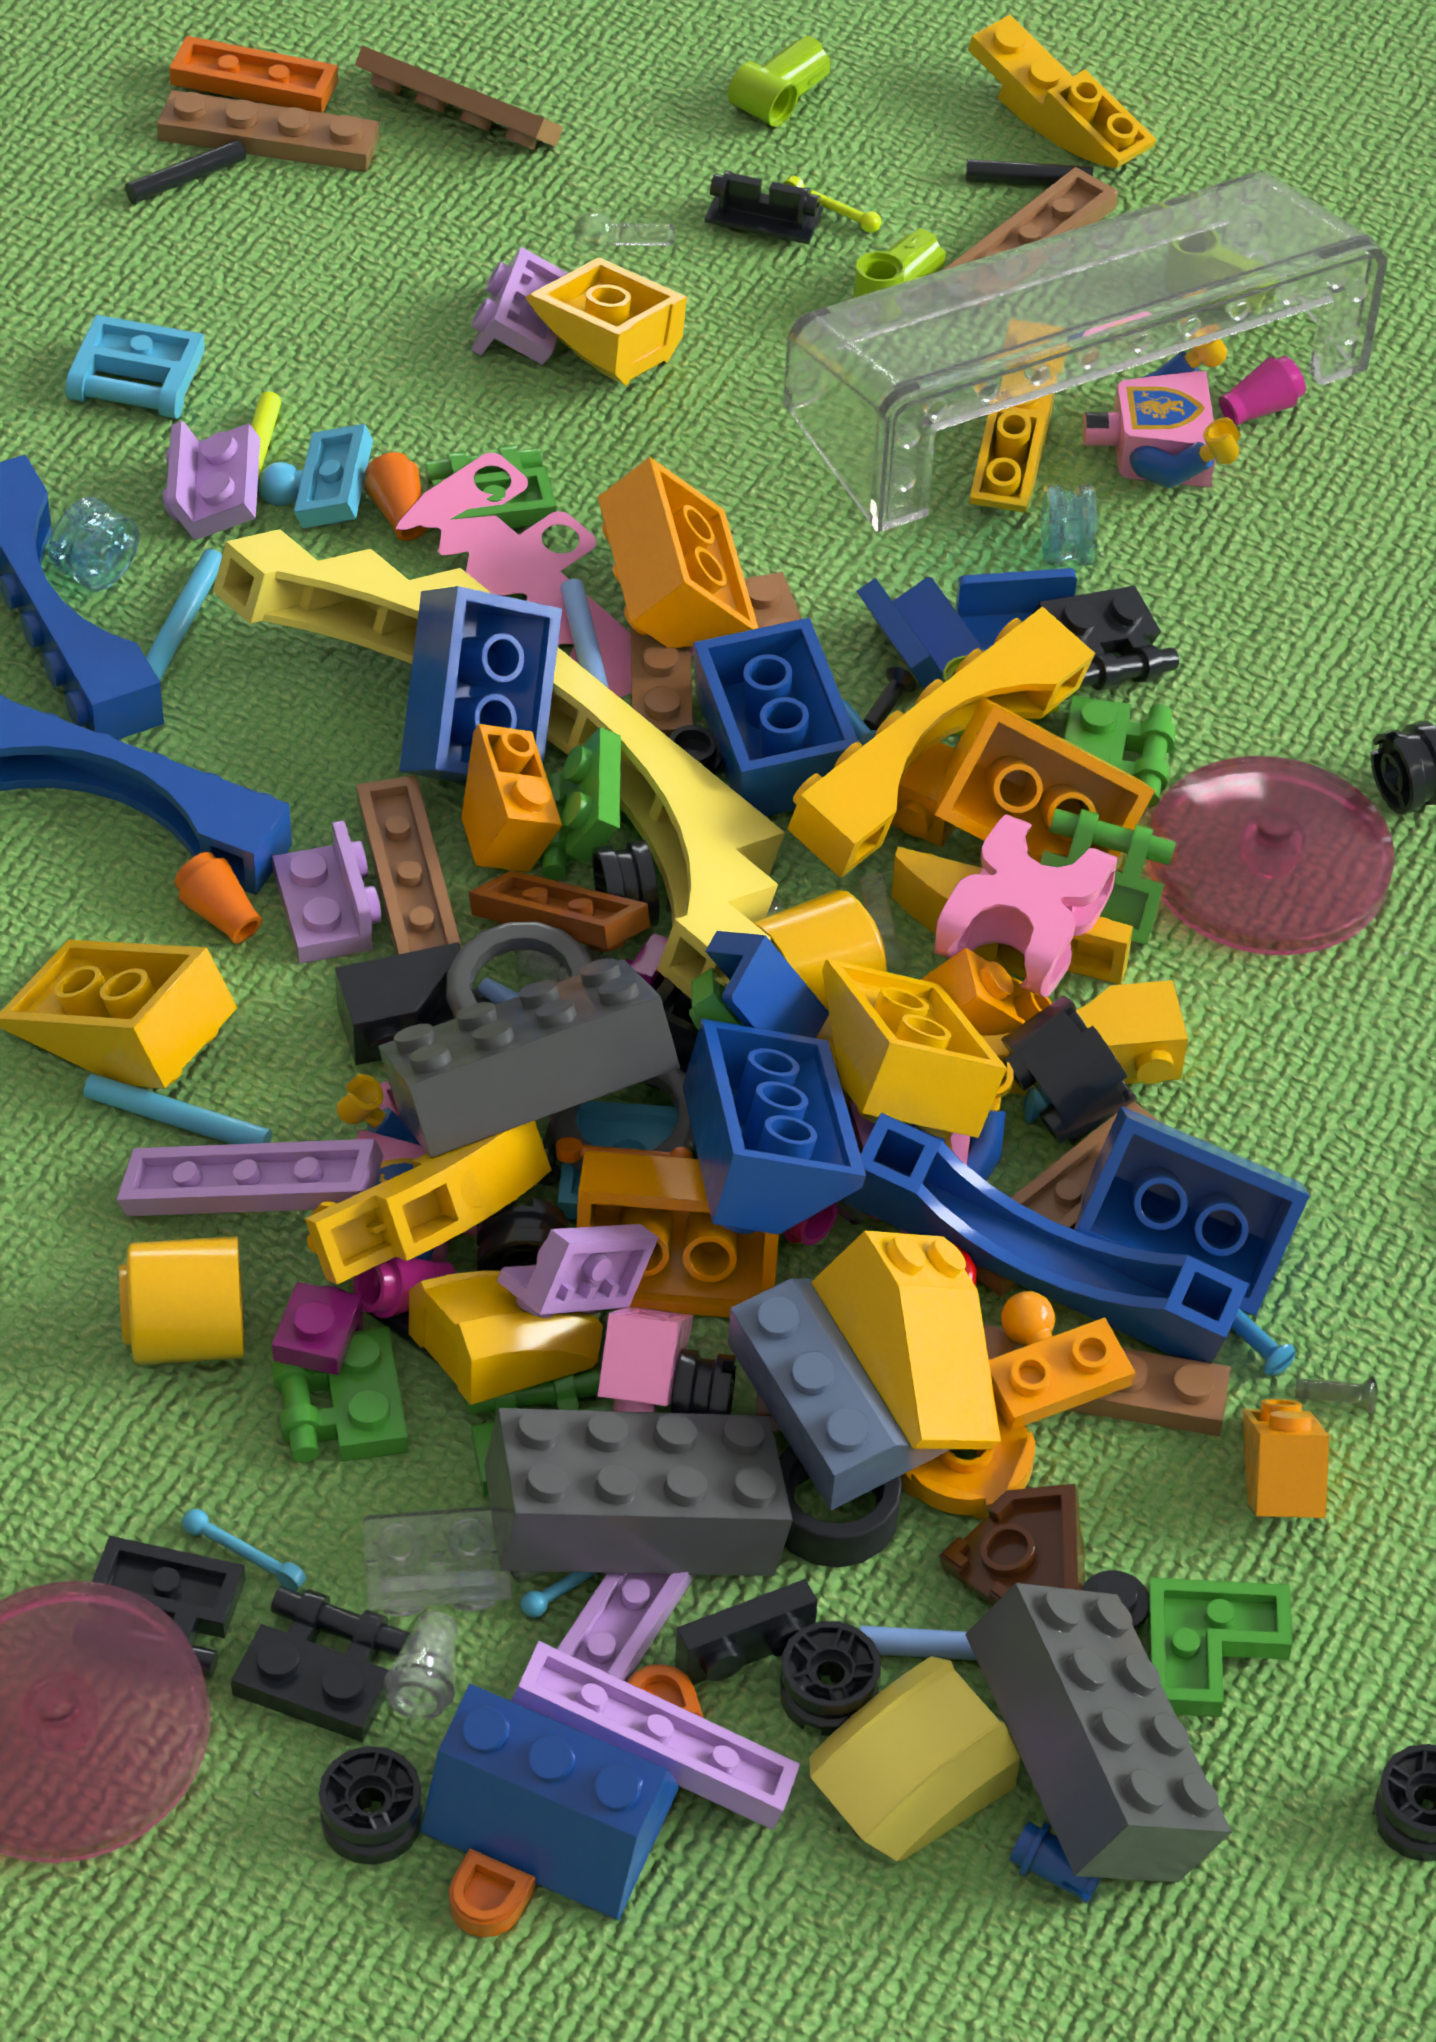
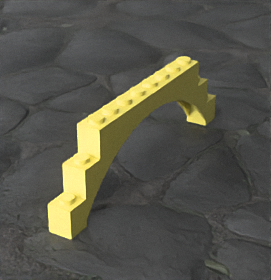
(698, 829)

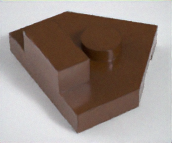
(1025, 1540)

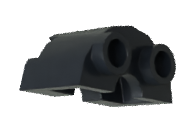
(1069, 1070)

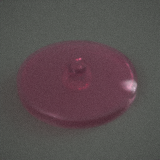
(1272, 855)
(94, 1719)

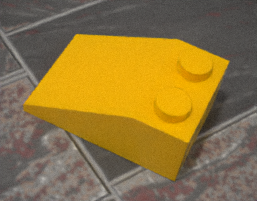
(123, 1008)
(909, 1051)
(916, 1335)

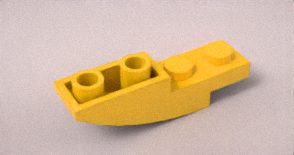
(1062, 107)
(1011, 455)
(926, 882)
(427, 1203)

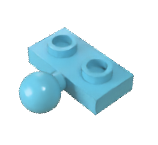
(331, 479)

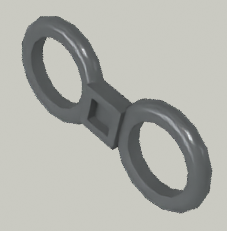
(573, 957)

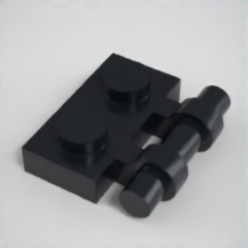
(1110, 624)
(188, 1587)
(314, 1681)

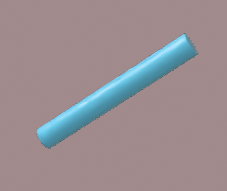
(184, 612)
(173, 1112)

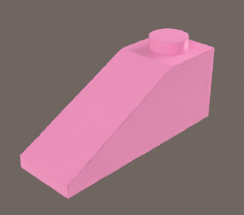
(642, 1357)

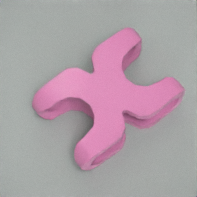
(1026, 905)

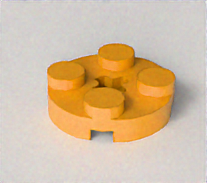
(974, 1484)

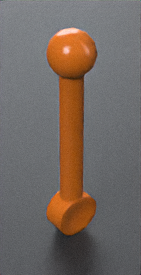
(571, 1150)

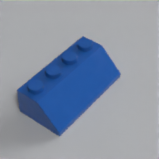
(768, 1127)

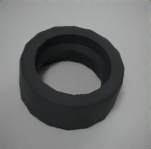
(833, 1542)

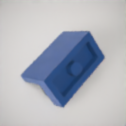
(995, 599)
(920, 627)
(764, 986)

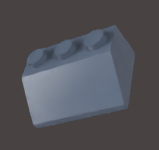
(819, 1393)

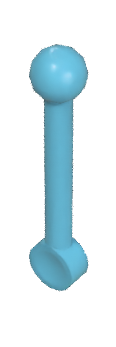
(196, 1523)
(535, 1602)

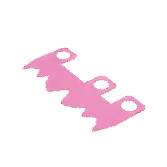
(515, 562)

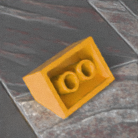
(674, 559)
(1027, 773)
(694, 1262)

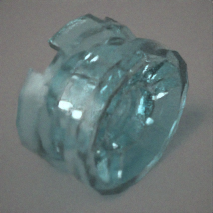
(1068, 525)
(93, 543)

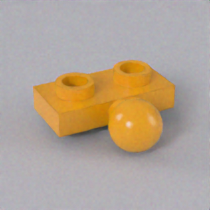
(1051, 1369)

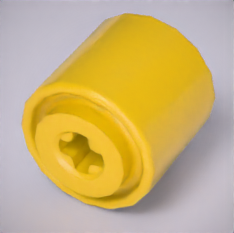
(823, 929)
(182, 1300)

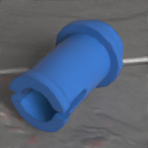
(1042, 1854)

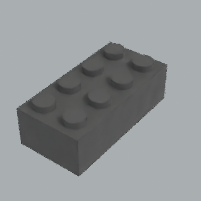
(528, 1055)
(636, 1492)
(1097, 1734)

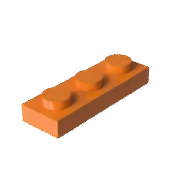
(253, 74)

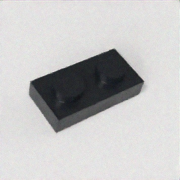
(744, 1633)

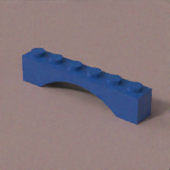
(103, 674)
(190, 803)
(1142, 1293)

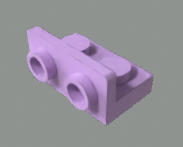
(507, 312)
(212, 480)
(326, 898)
(582, 1270)

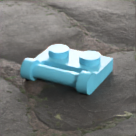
(139, 353)

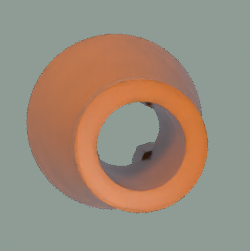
(394, 488)
(215, 894)

